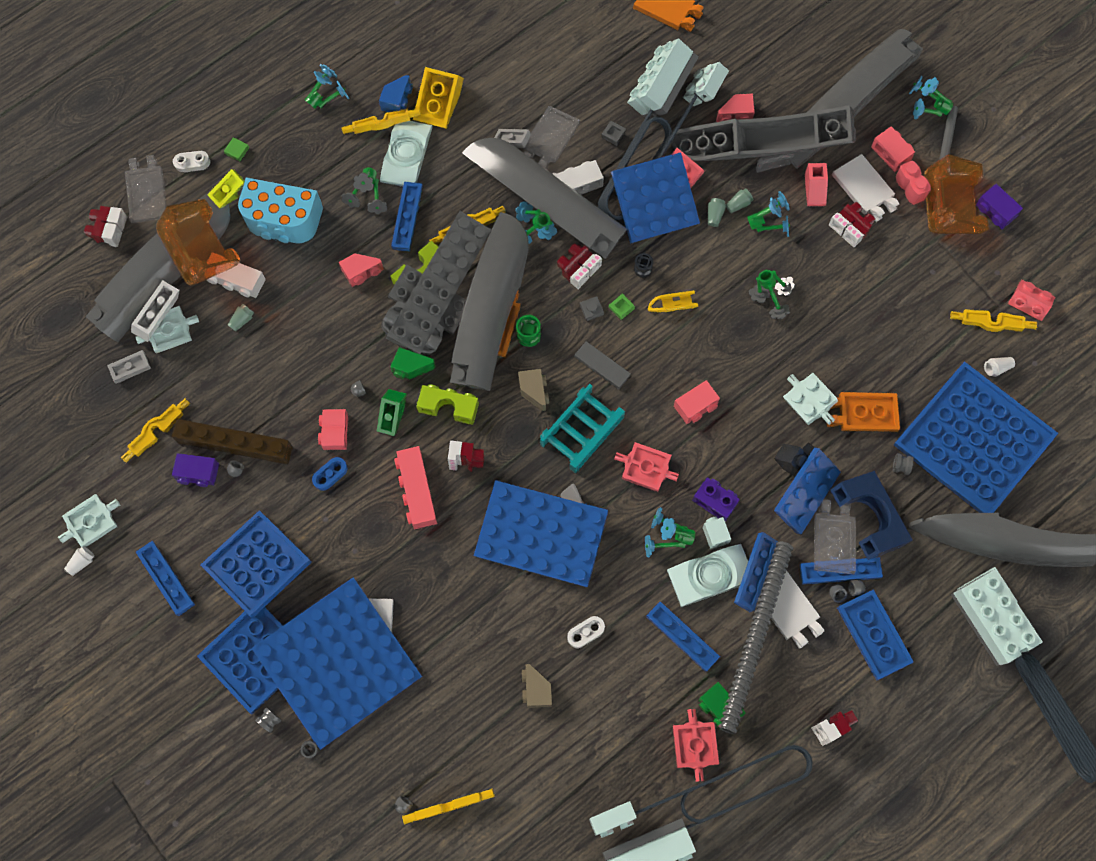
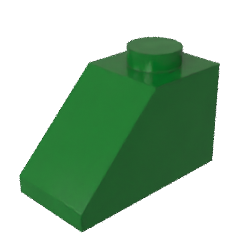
(410, 364)
(391, 411)

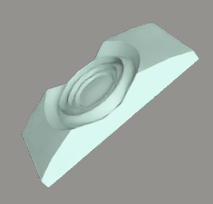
(405, 153)
(708, 575)

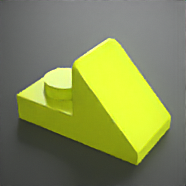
(227, 189)

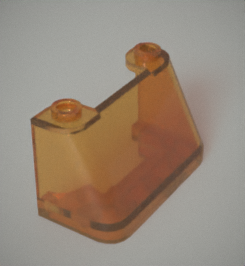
(952, 197)
(193, 242)

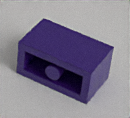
(999, 206)
(195, 470)

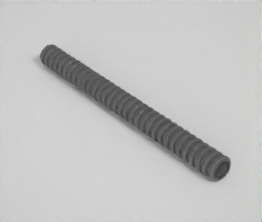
(756, 637)

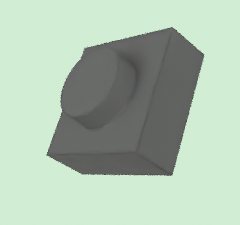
(613, 133)
(591, 308)

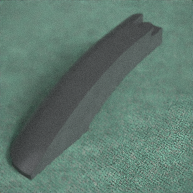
(867, 79)
(767, 136)
(547, 193)
(139, 278)
(489, 304)
(1008, 541)

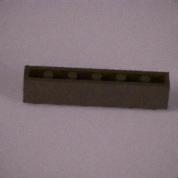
(232, 441)

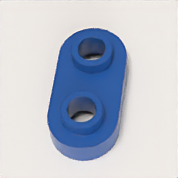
(328, 472)

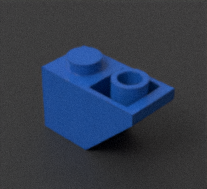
(395, 94)

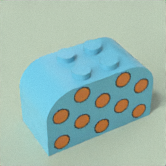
(280, 210)

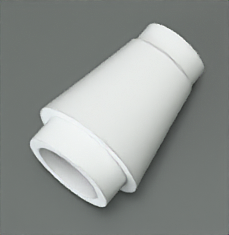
(997, 366)
(79, 560)

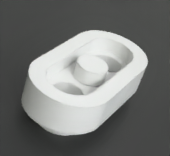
(190, 161)
(584, 630)

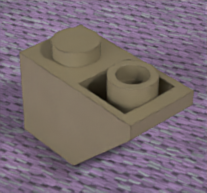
(532, 388)
(537, 689)

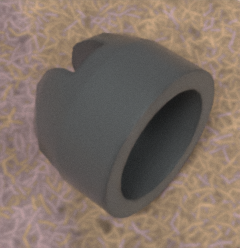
(357, 389)
(235, 468)
(856, 587)
(842, 593)
(305, 752)
(403, 804)

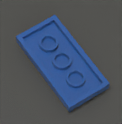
(807, 491)
(875, 635)

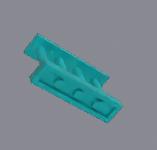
(589, 445)

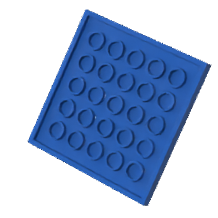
(976, 439)
(336, 663)

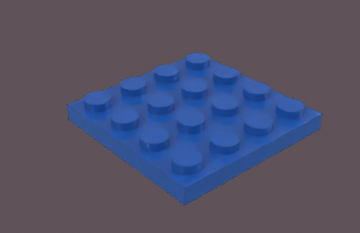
(655, 197)
(255, 564)
(235, 662)

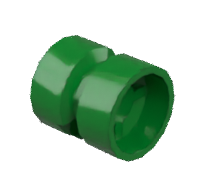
(528, 330)

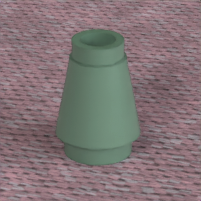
(740, 200)
(715, 211)
(240, 317)

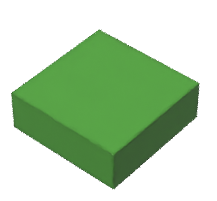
(236, 149)
(621, 306)

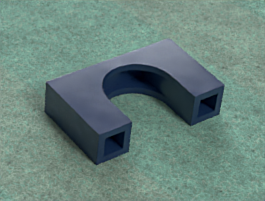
(870, 491)

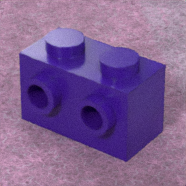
(716, 499)

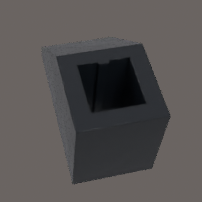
(791, 458)

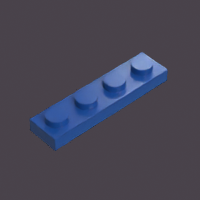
(407, 216)
(865, 570)
(755, 572)
(165, 578)
(683, 636)

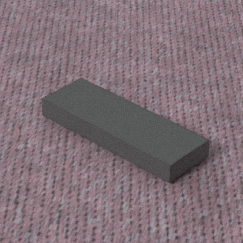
(602, 365)

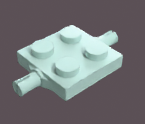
(171, 331)
(810, 399)
(89, 521)

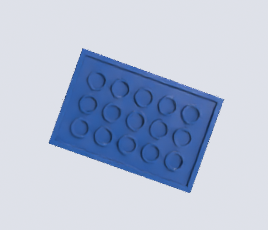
(541, 533)

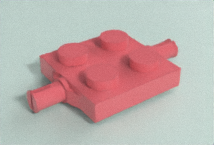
(646, 467)
(695, 745)

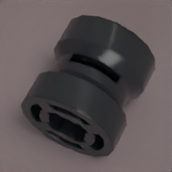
(641, 269)

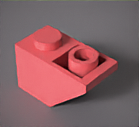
(738, 107)
(816, 184)
(360, 267)

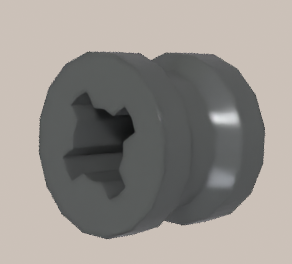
(903, 464)
(268, 720)

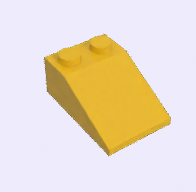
(438, 97)

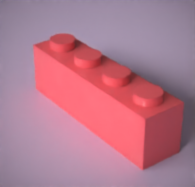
(416, 488)

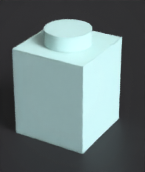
(716, 532)

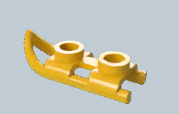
(669, 305)

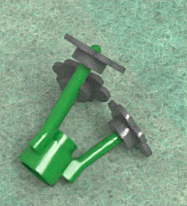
(365, 182)
(765, 283)

